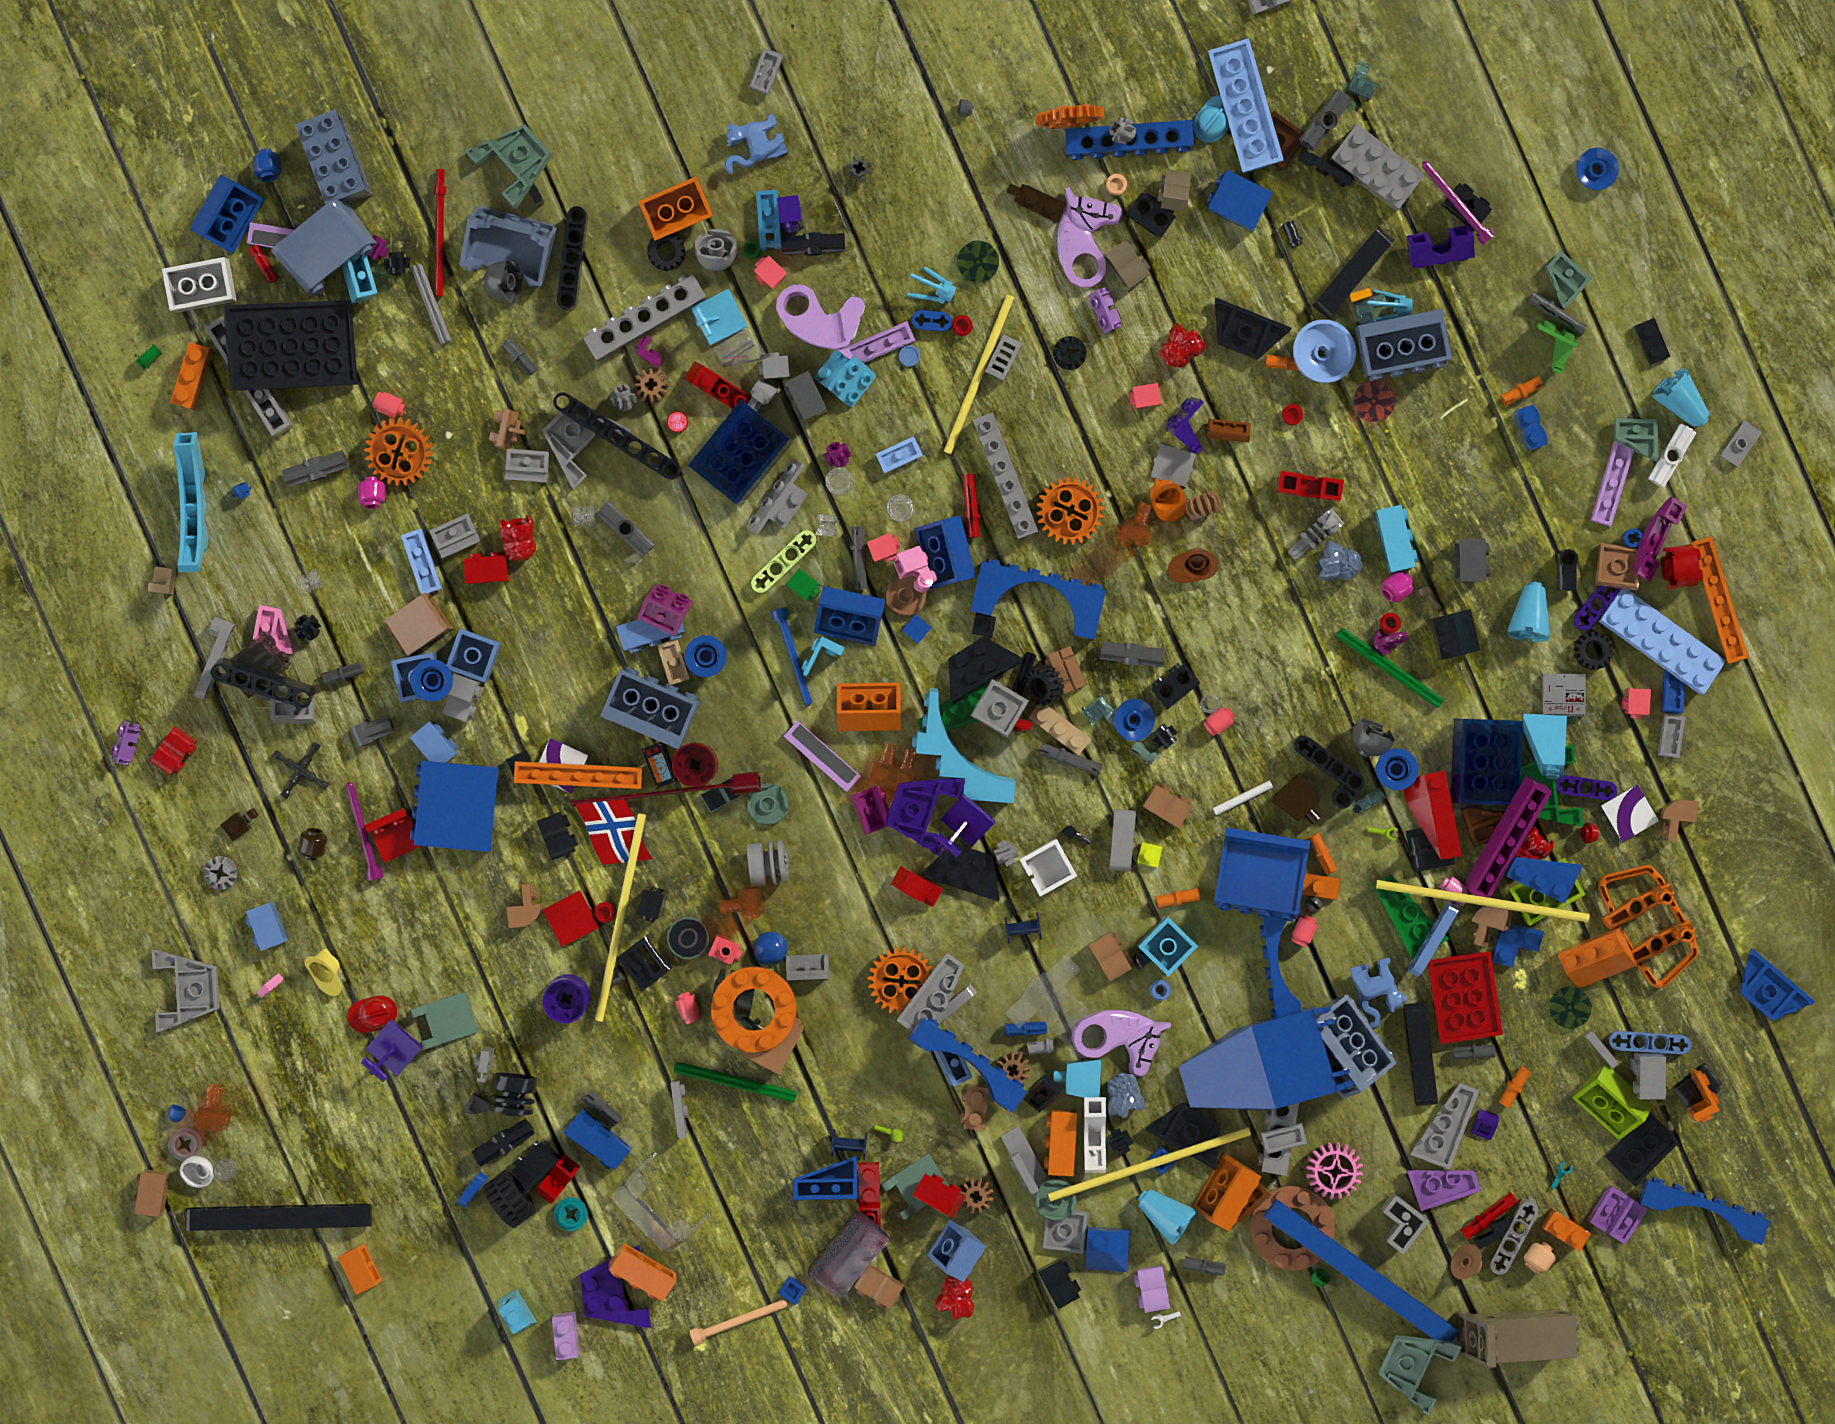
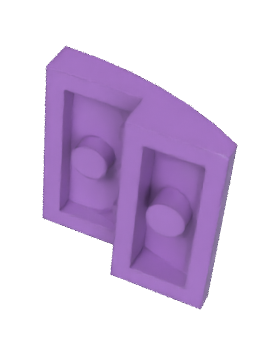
(1617, 1214)

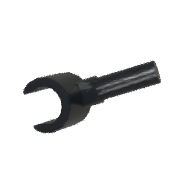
(1069, 831)

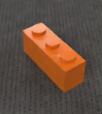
(191, 376)
(1061, 1142)
(642, 1272)

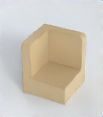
(163, 580)

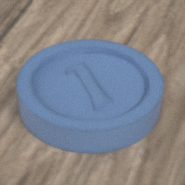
(909, 355)

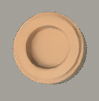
(1116, 184)

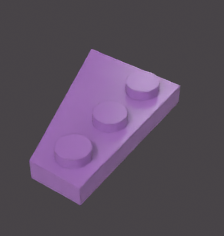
(1441, 1186)

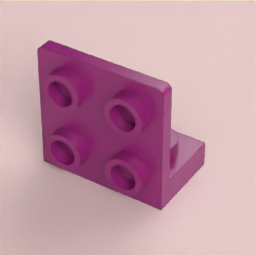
(664, 609)

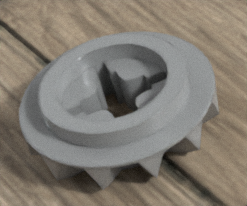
(228, 867)
(175, 1142)

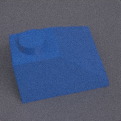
(1107, 1249)

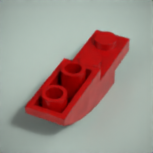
(869, 1190)

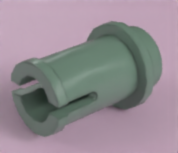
(1144, 752)

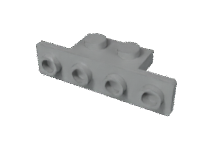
(782, 500)
(1024, 1160)

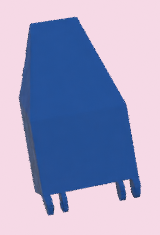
(1264, 1065)

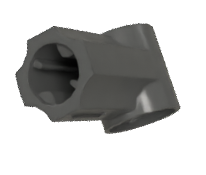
(367, 732)

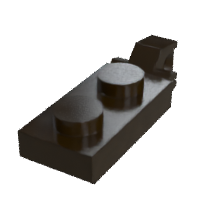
(1037, 201)

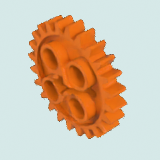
(1069, 116)
(416, 458)
(1078, 493)
(903, 961)

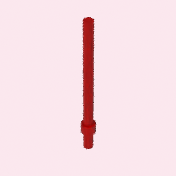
(439, 190)

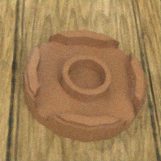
(903, 597)

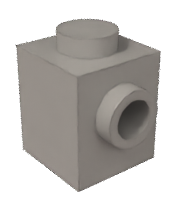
(775, 367)

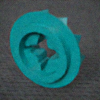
(570, 1224)

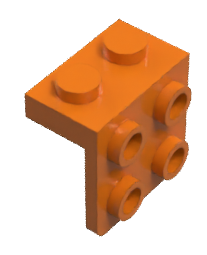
(1704, 1109)

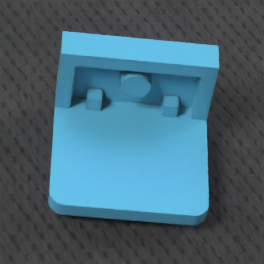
(845, 377)

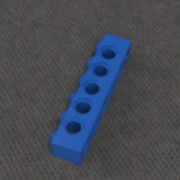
(1182, 129)

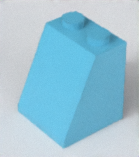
(1547, 742)

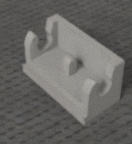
(288, 714)
(807, 967)

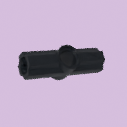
(813, 244)
(503, 1142)

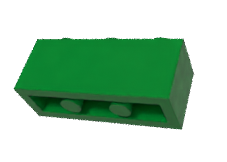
(804, 585)

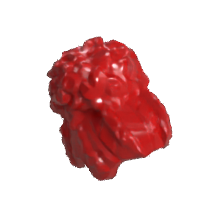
(1181, 346)
(518, 538)
(1534, 846)
(956, 1298)

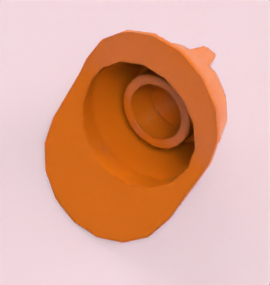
(1167, 500)

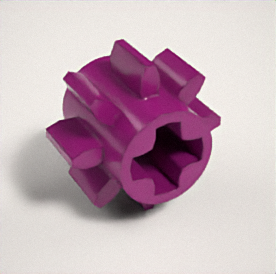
(379, 249)
(837, 454)

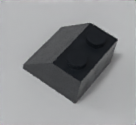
(1454, 634)
(535, 1164)

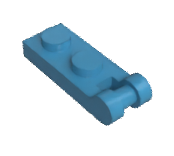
(768, 219)

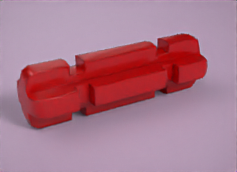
(263, 264)

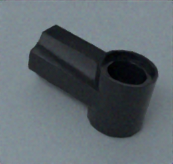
(1567, 572)

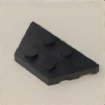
(1245, 330)
(977, 665)
(970, 872)
(1187, 1127)

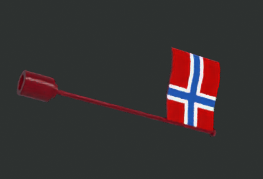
(613, 823)

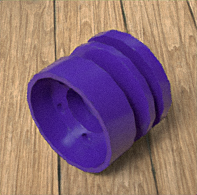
(564, 1010)

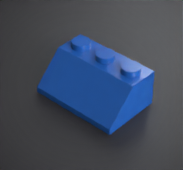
(226, 214)
(946, 551)
(849, 616)

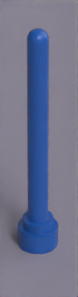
(780, 617)

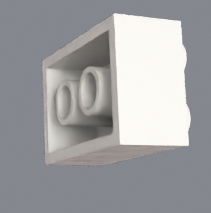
(199, 285)

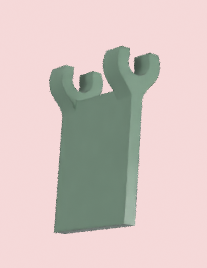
(447, 1019)
(908, 1180)

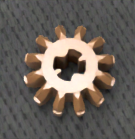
(646, 380)
(1203, 505)
(1019, 1067)
(982, 1192)

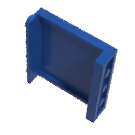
(454, 805)
(1261, 874)

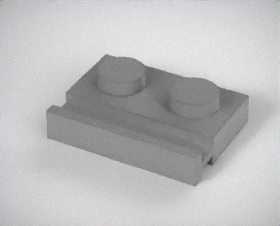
(527, 465)
(455, 535)
(484, 1061)

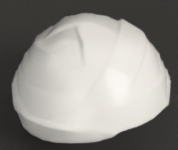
(197, 1171)

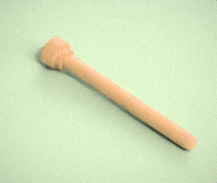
(700, 1335)

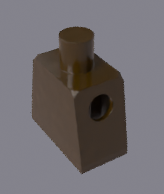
(1298, 800)

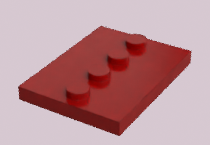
(1465, 997)

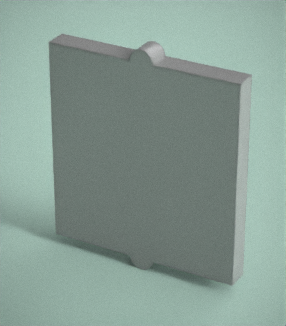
(1173, 465)

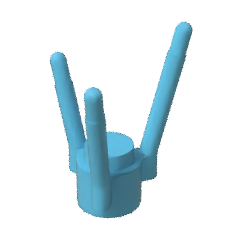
(944, 291)
(1401, 305)

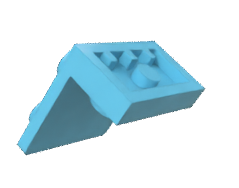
(831, 648)

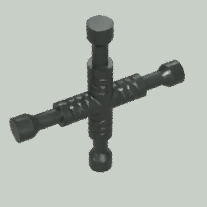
(300, 770)

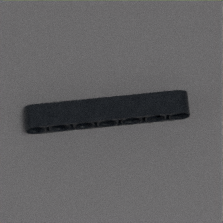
(627, 438)

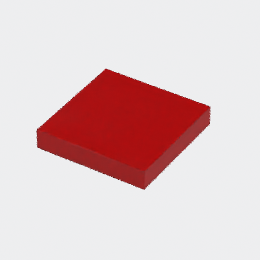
(571, 918)

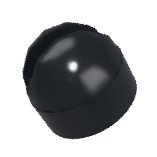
(1140, 960)

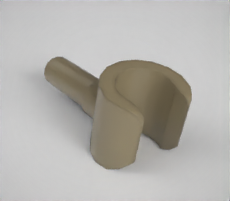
(1424, 591)

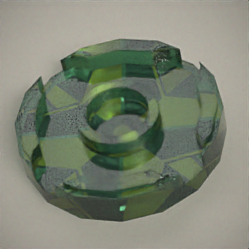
(978, 261)
(1570, 1007)

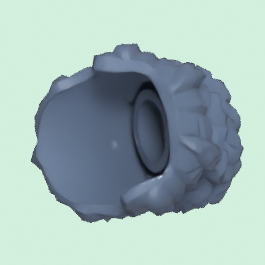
(1338, 563)
(1123, 1095)

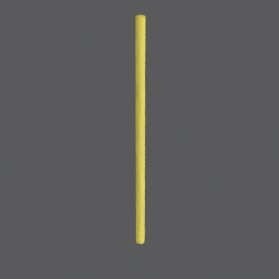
(1482, 901)
(620, 917)
(1149, 1164)

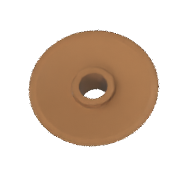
(1466, 1262)

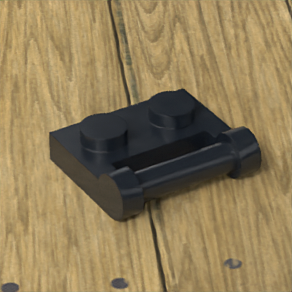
(639, 968)

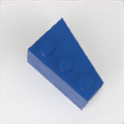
(597, 1139)
(829, 1183)

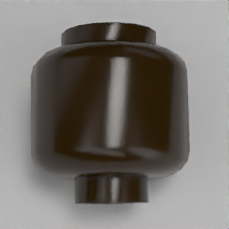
(312, 843)

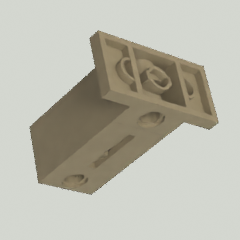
(1517, 1336)

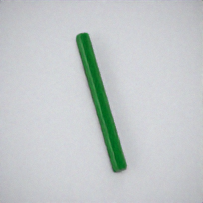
(1389, 667)
(735, 1081)

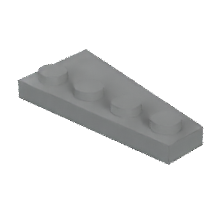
(934, 993)

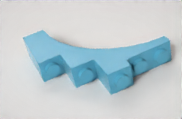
(192, 502)
(952, 763)

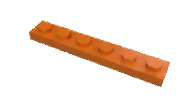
(1720, 602)
(578, 775)

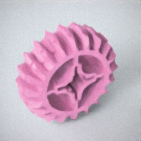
(1334, 1180)

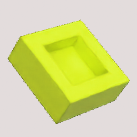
(1149, 854)

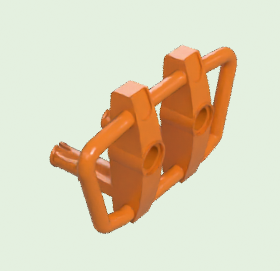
(1669, 936)

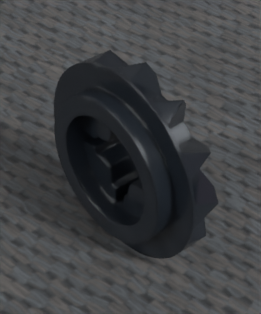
(1061, 347)

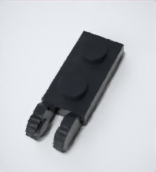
(1325, 168)

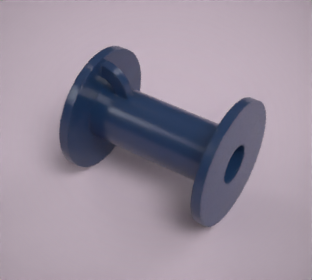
(1023, 928)
(849, 1144)

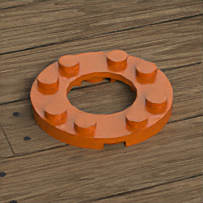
(746, 979)

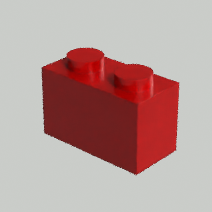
(486, 569)
(938, 1195)

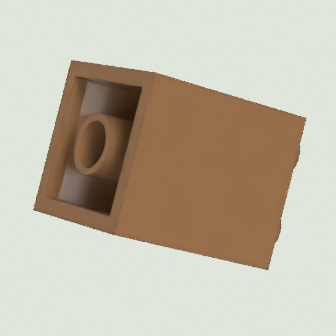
(417, 624)
(776, 1057)

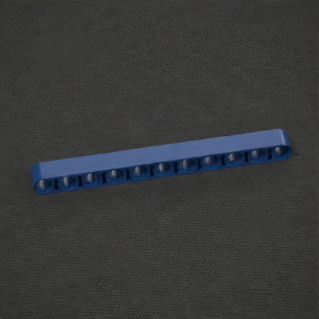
(1360, 1272)

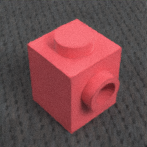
(769, 272)
(884, 548)
(1637, 702)

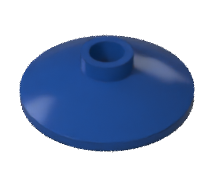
(1605, 161)
(1143, 717)

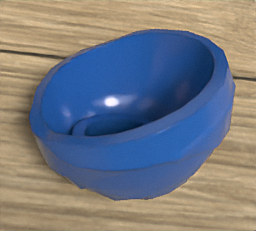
(770, 948)

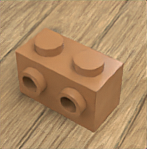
(975, 1106)

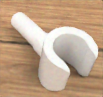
(1164, 1318)

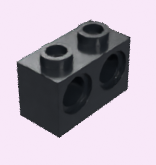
(1147, 220)
(1178, 690)

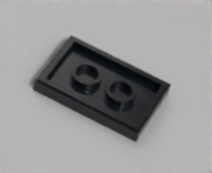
(1642, 1149)

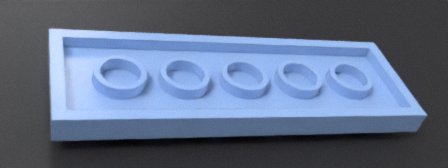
(1245, 105)
(1662, 641)

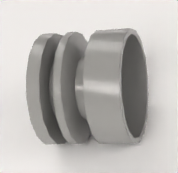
(767, 863)

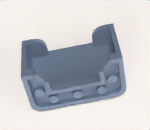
(505, 237)
(323, 245)

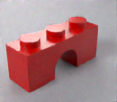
(1309, 486)

